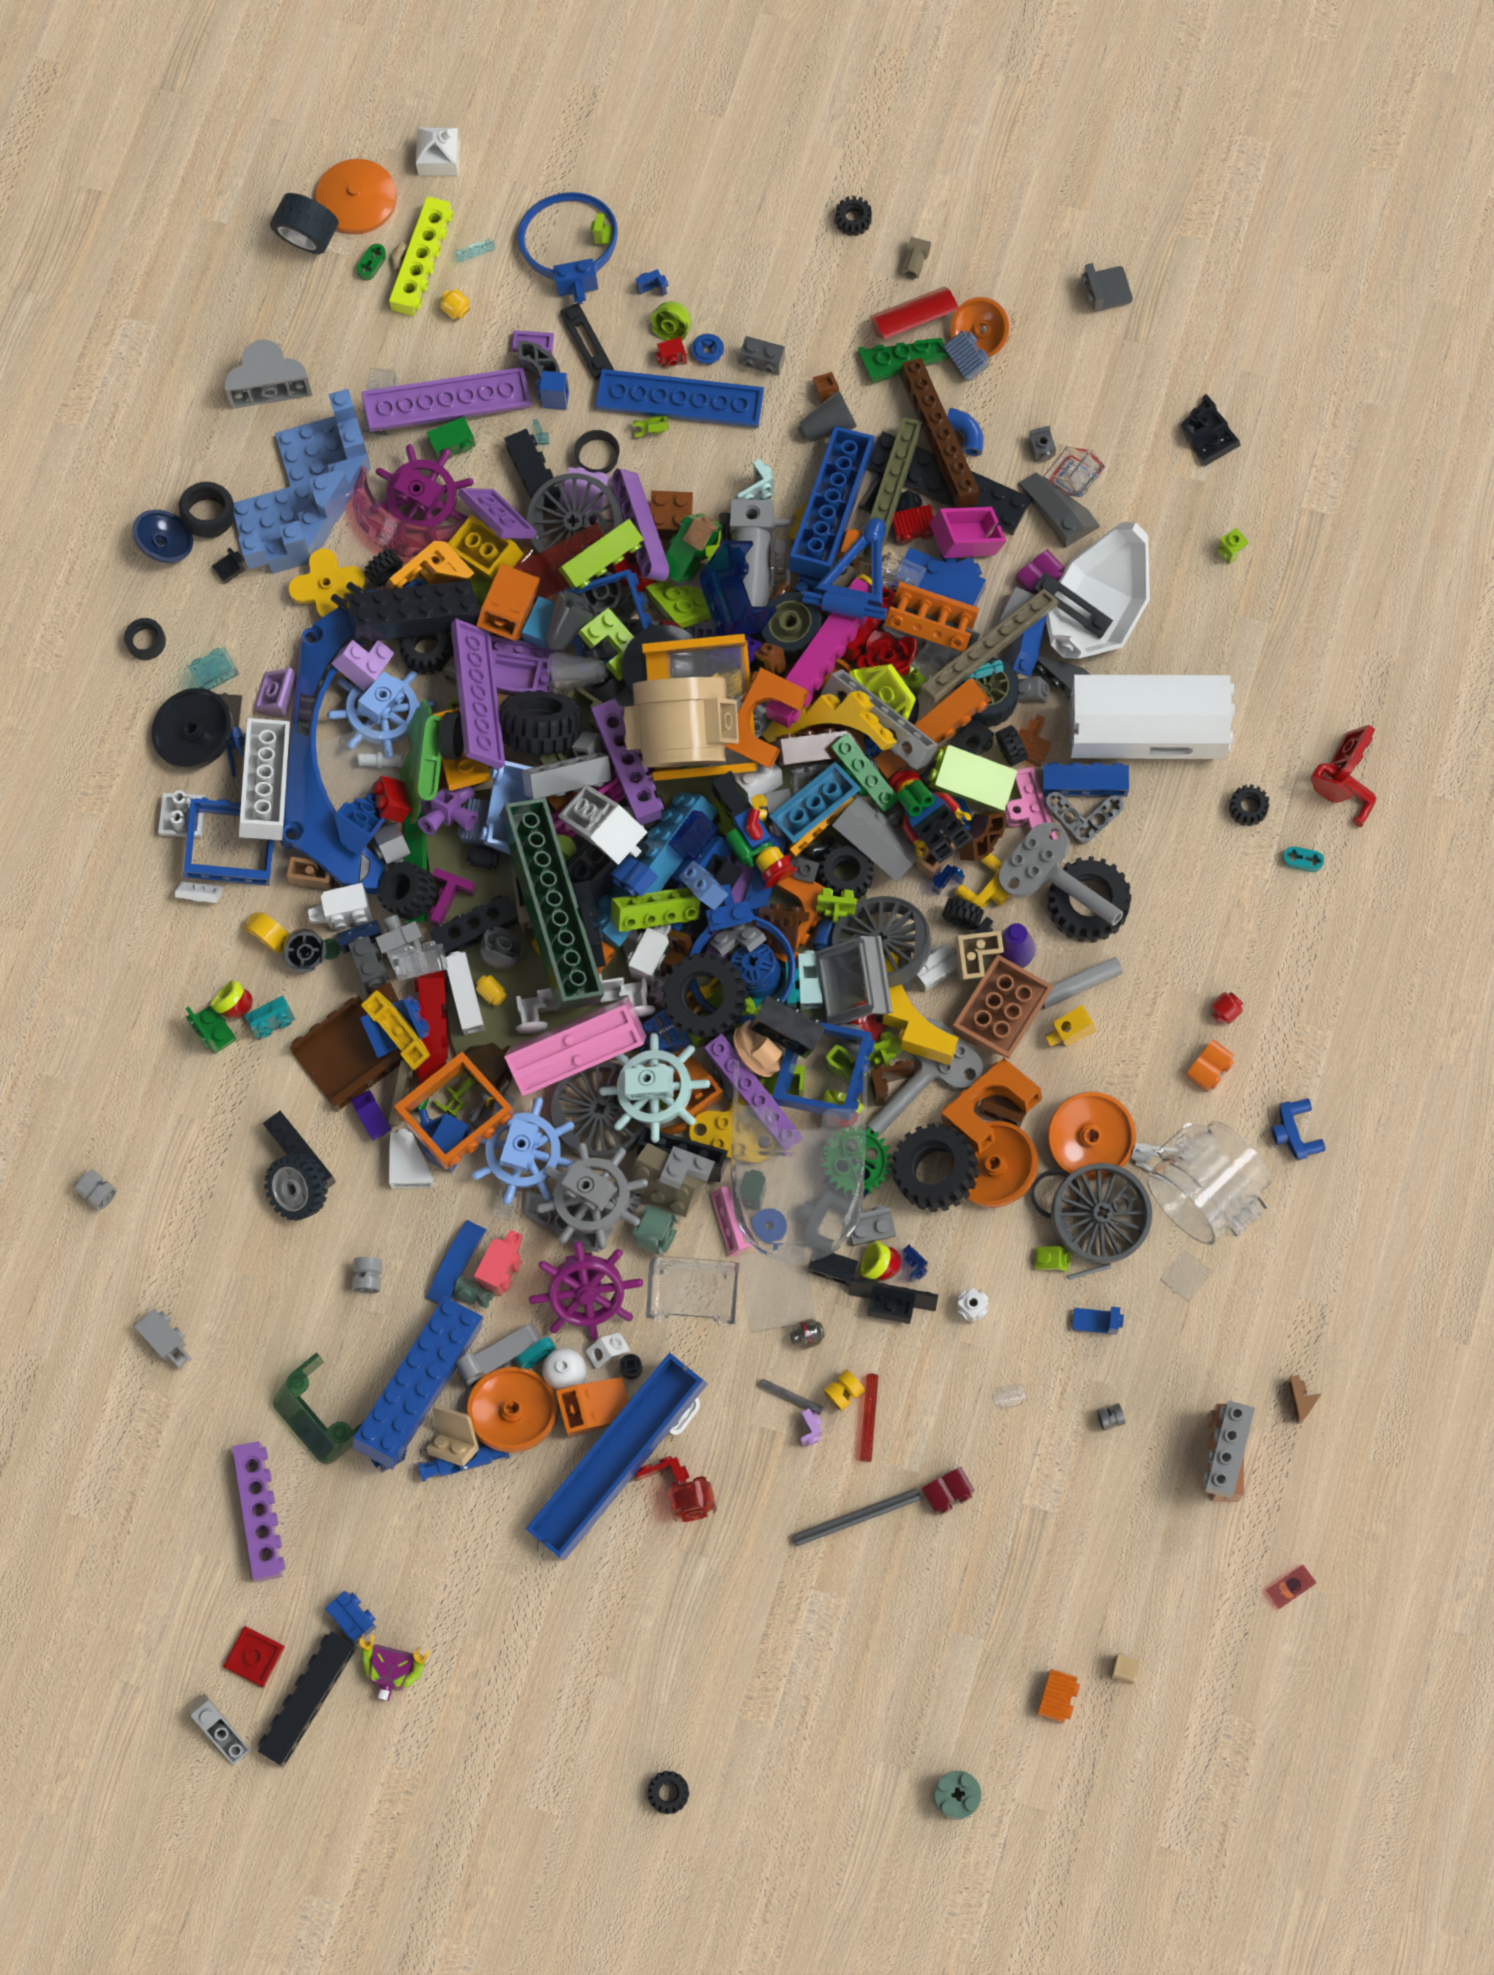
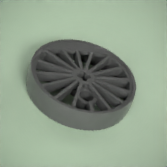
(536, 509)
(892, 935)
(570, 1139)
(1063, 1232)

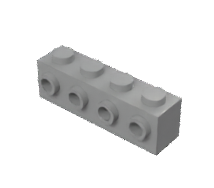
(566, 775)
(1229, 1449)

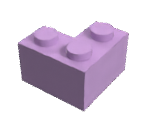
(362, 665)

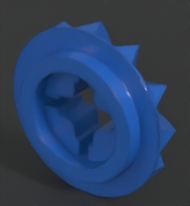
(708, 341)

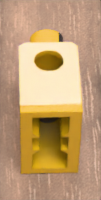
(1080, 1025)

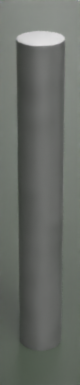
(801, 1401)

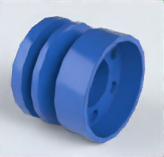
(759, 970)

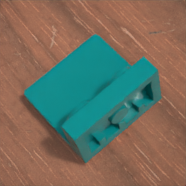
(270, 1017)

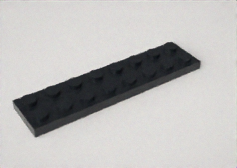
(926, 478)

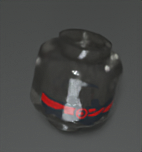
(807, 1333)

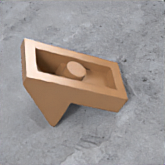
(1301, 1403)

